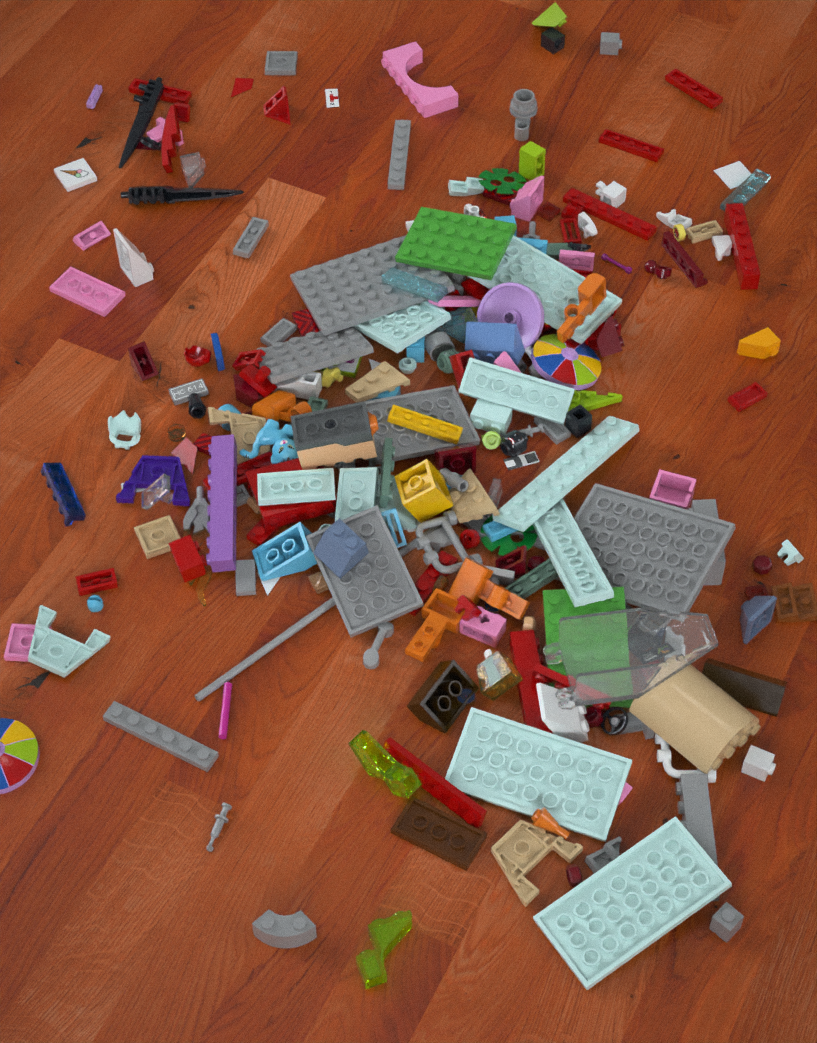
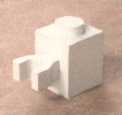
(613, 194)

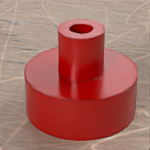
(469, 538)

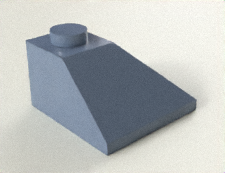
(756, 615)

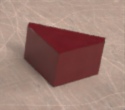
(142, 361)
(514, 561)

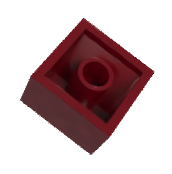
(456, 458)

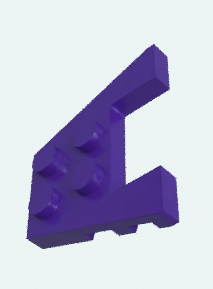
(148, 471)

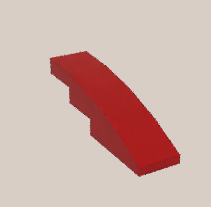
(170, 136)

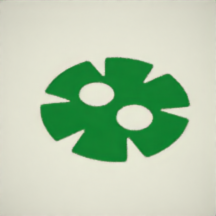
(499, 174)
(505, 543)

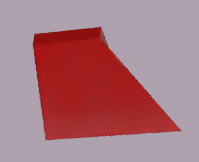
(278, 107)

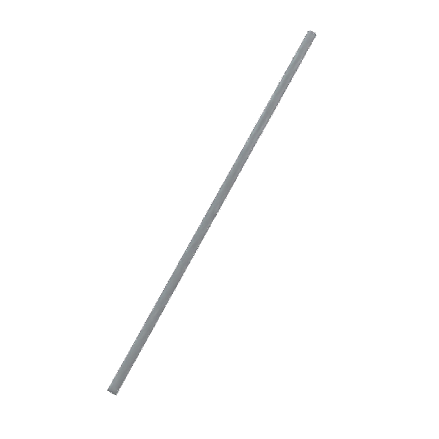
(285, 635)

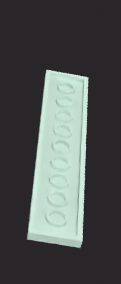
(565, 473)
(572, 556)

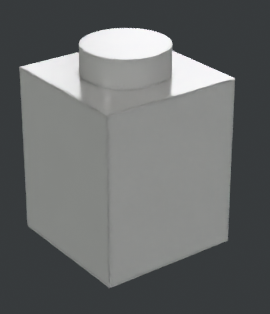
(610, 43)
(726, 922)

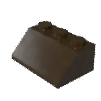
(436, 699)

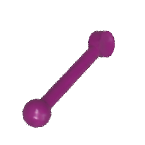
(628, 270)

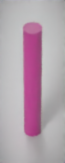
(225, 710)

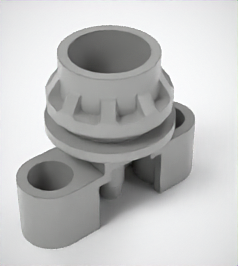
(523, 107)

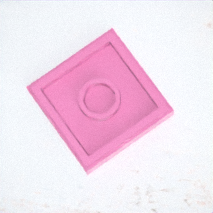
(19, 642)

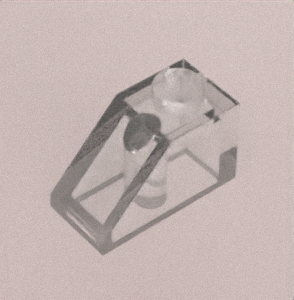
(192, 168)

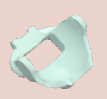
(124, 425)

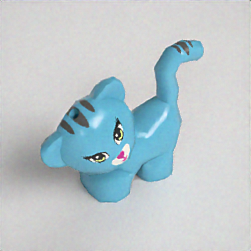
(282, 442)

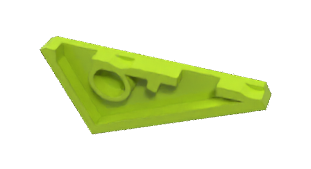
(591, 401)

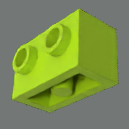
(532, 160)

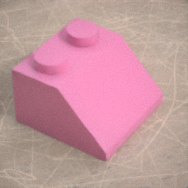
(528, 199)

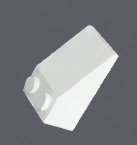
(132, 261)
(564, 723)

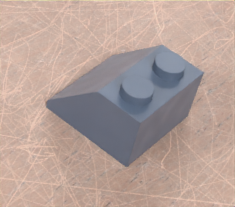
(340, 548)

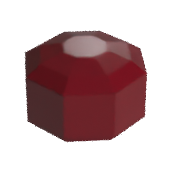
(534, 562)
(762, 564)
(593, 716)
(573, 875)

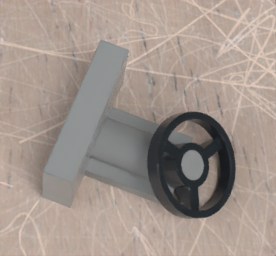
(625, 723)

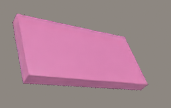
(87, 291)

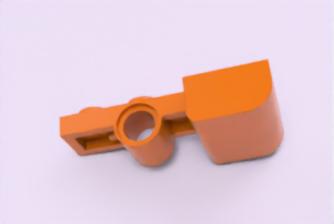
(590, 295)
(280, 406)
(475, 583)
(439, 616)

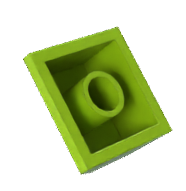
(551, 17)

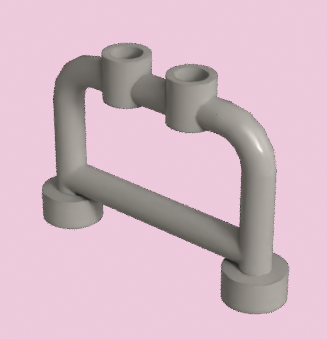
(431, 557)

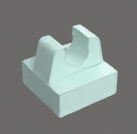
(791, 551)

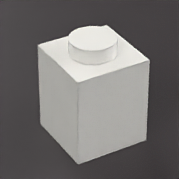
(758, 763)

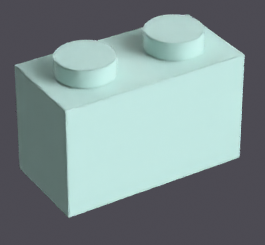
(491, 417)

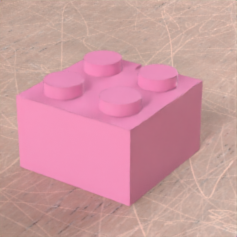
(673, 489)

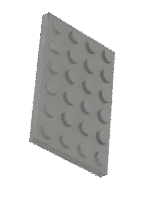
(313, 353)
(438, 403)
(378, 584)

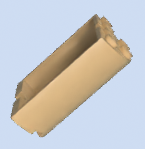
(696, 718)

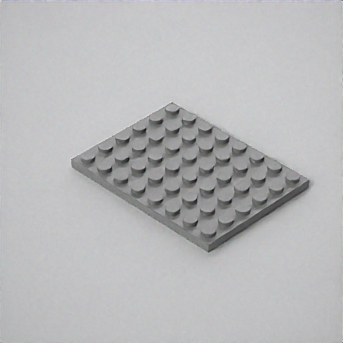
(352, 288)
(651, 547)

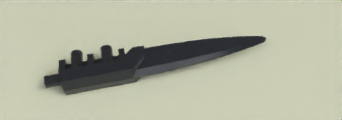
(147, 107)
(170, 195)

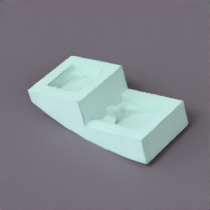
(469, 187)

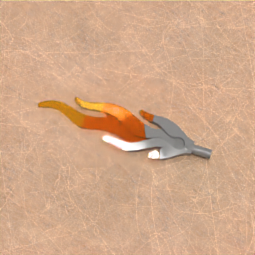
(198, 516)

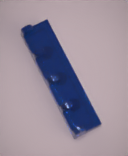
(63, 492)

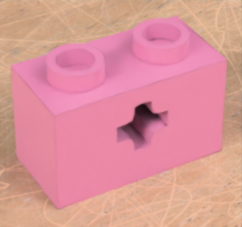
(486, 628)

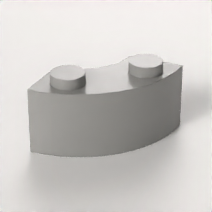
(284, 931)

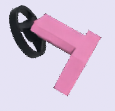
(155, 136)
(578, 258)

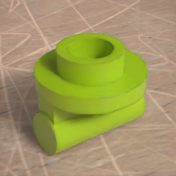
(491, 439)

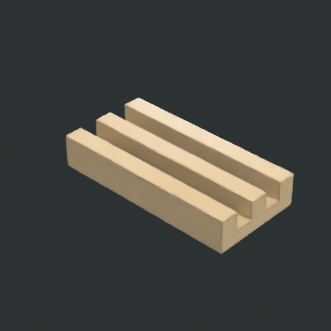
(703, 231)

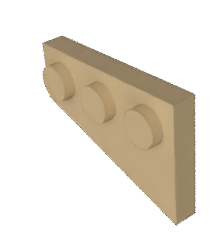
(378, 380)

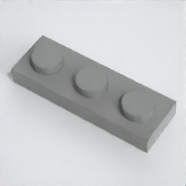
(250, 237)

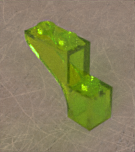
(380, 764)
(384, 937)

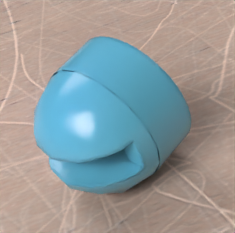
(95, 603)

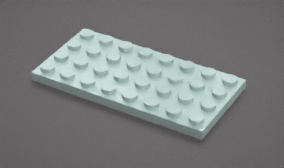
(553, 284)
(537, 769)
(631, 902)

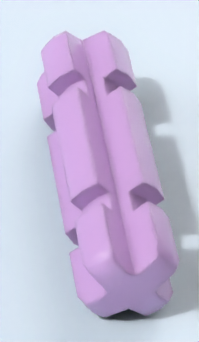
(94, 96)

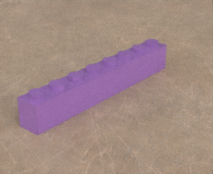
(222, 503)

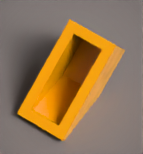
(759, 345)

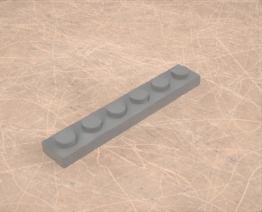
(399, 154)
(161, 736)

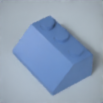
(491, 339)

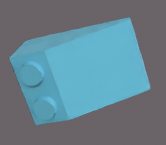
(285, 554)

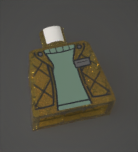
(496, 674)

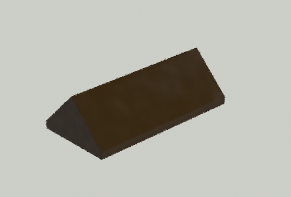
(747, 687)

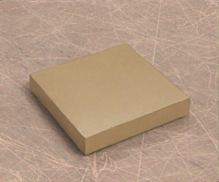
(156, 535)

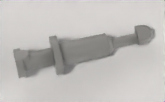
(528, 431)
(220, 820)

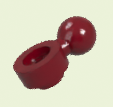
(661, 271)

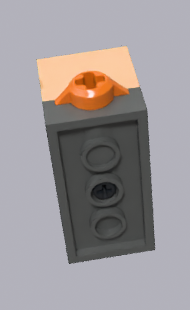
(334, 435)

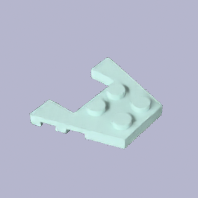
(58, 652)

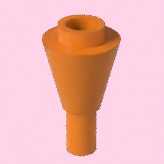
(546, 821)

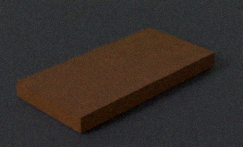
(439, 833)

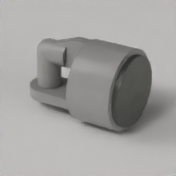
(437, 342)

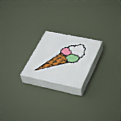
(75, 174)

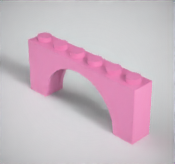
(427, 100)

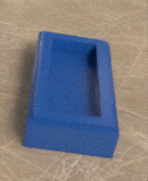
(217, 351)

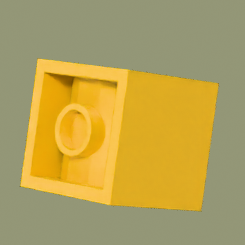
(423, 491)

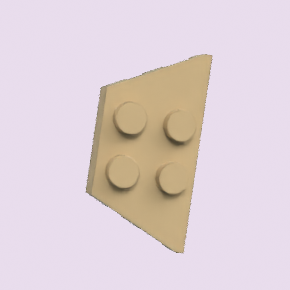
(473, 502)

